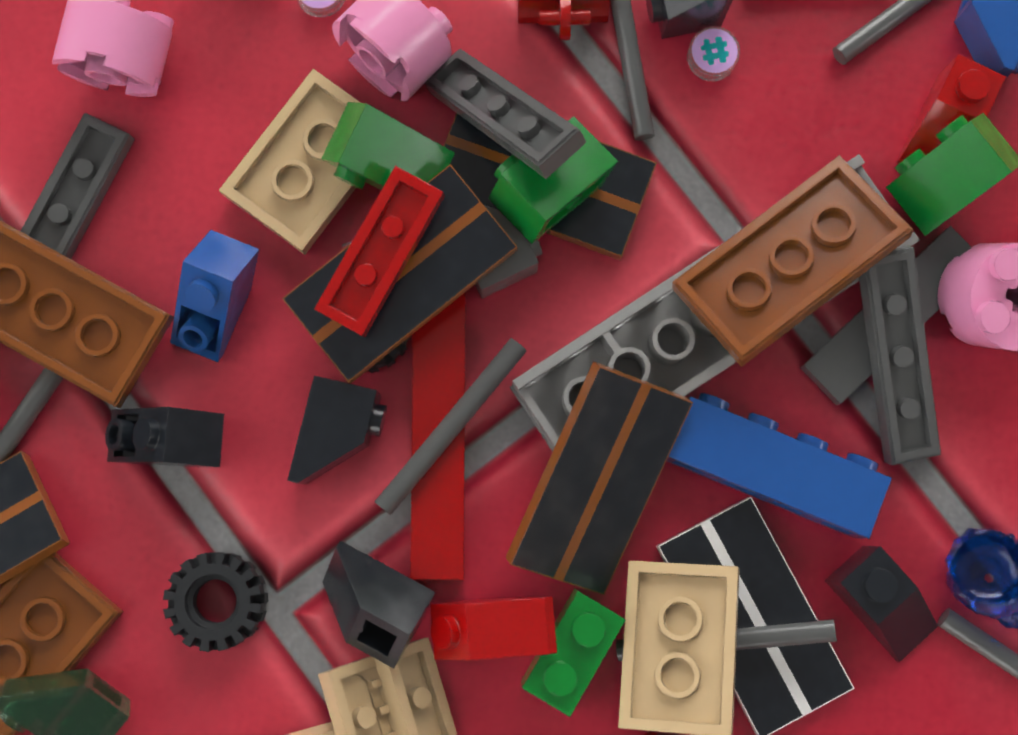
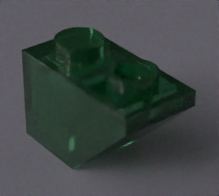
(63, 704)

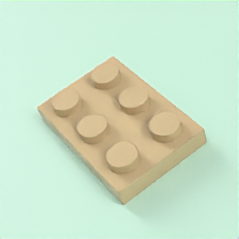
(283, 174)
(679, 648)

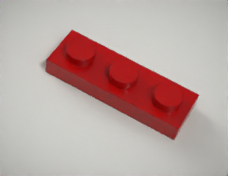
(380, 251)

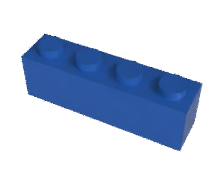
(779, 468)

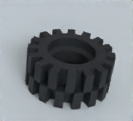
(183, 601)

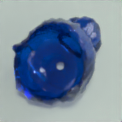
(979, 554)

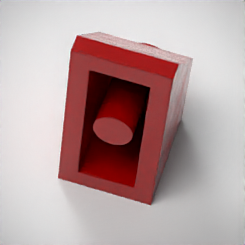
(958, 90)
(493, 628)

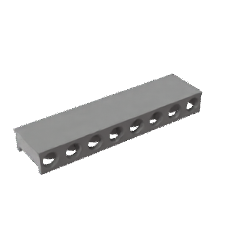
(648, 339)

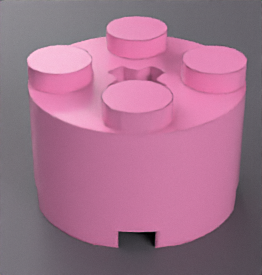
(395, 42)
(113, 45)
(982, 295)

